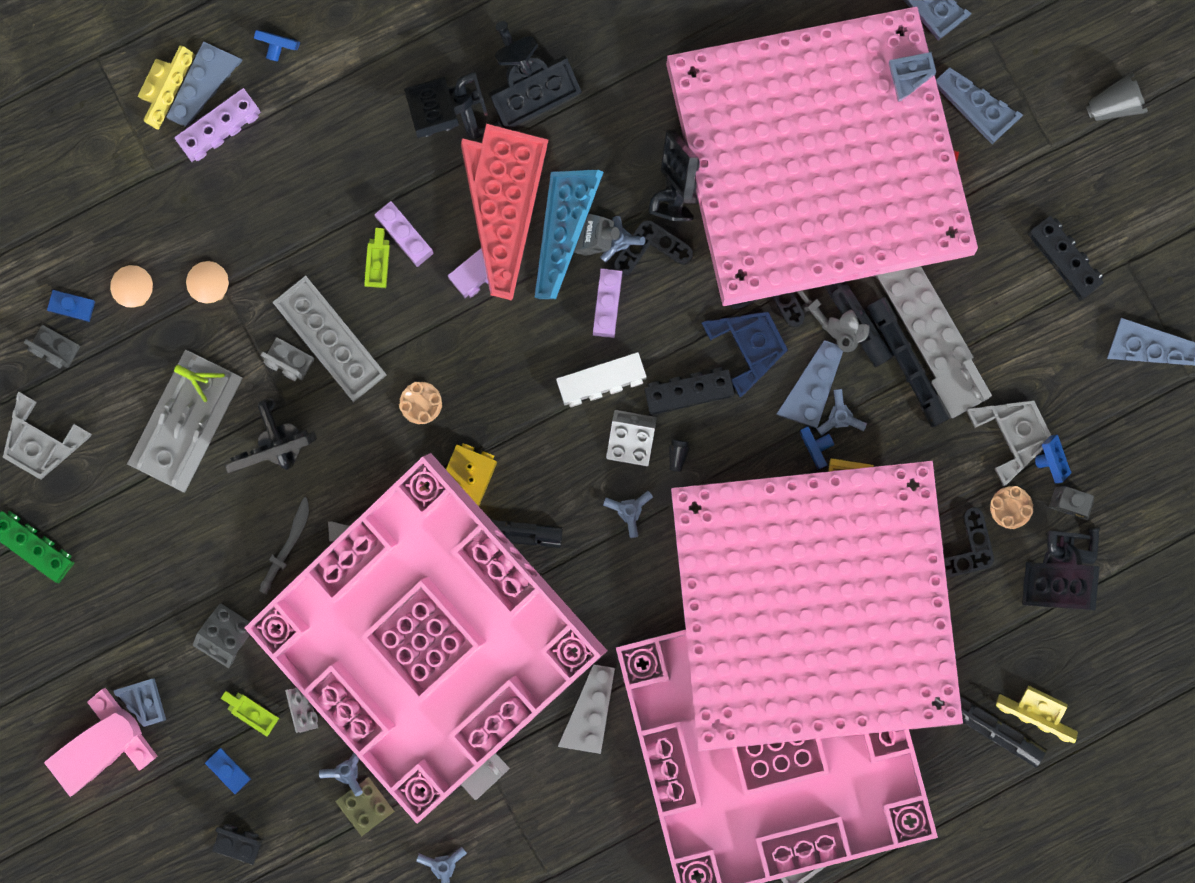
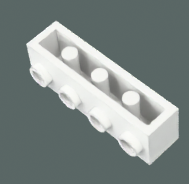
(601, 379)

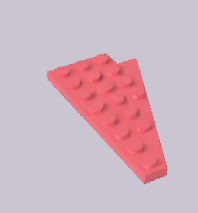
(503, 189)

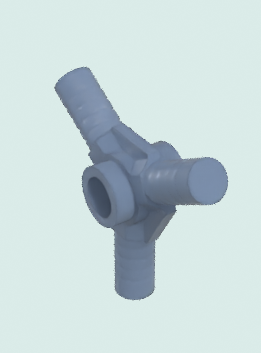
(623, 242)
(840, 416)
(629, 510)
(345, 773)
(444, 865)

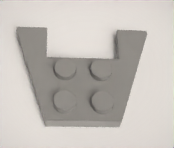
(1022, 429)
(33, 448)

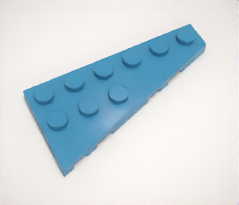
(566, 212)

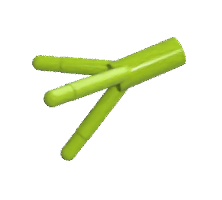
(197, 376)

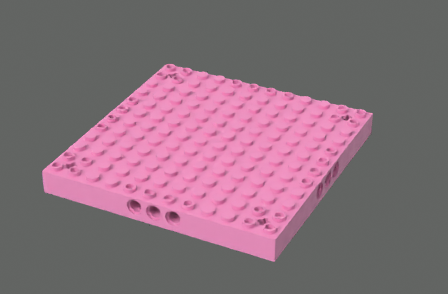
(815, 161)
(816, 606)
(424, 638)
(765, 806)

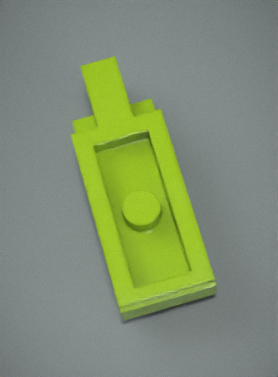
(377, 260)
(251, 712)

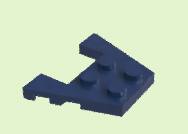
(757, 341)

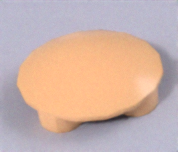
(207, 282)
(131, 286)
(420, 403)
(1011, 507)

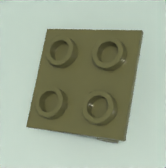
(366, 809)

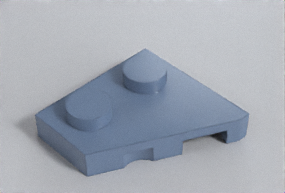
(911, 73)
(143, 701)

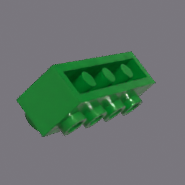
(32, 548)

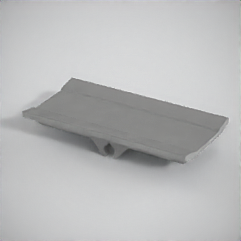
(184, 423)

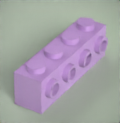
(218, 125)

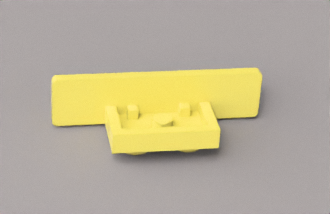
(163, 85)
(1039, 710)

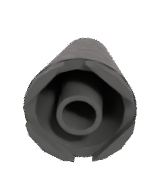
(1117, 100)

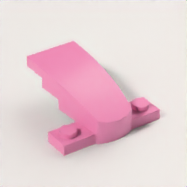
(100, 745)

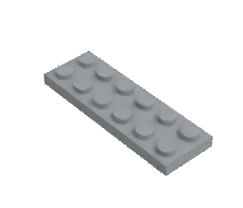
(925, 319)
(329, 338)

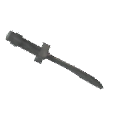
(812, 306)
(297, 527)

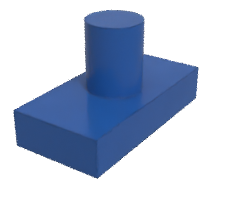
(276, 43)
(71, 305)
(815, 447)
(1054, 458)
(228, 771)

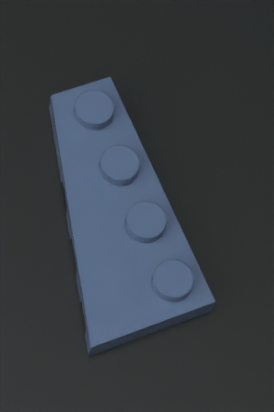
(939, 15)
(205, 76)
(981, 109)
(1147, 344)
(812, 389)

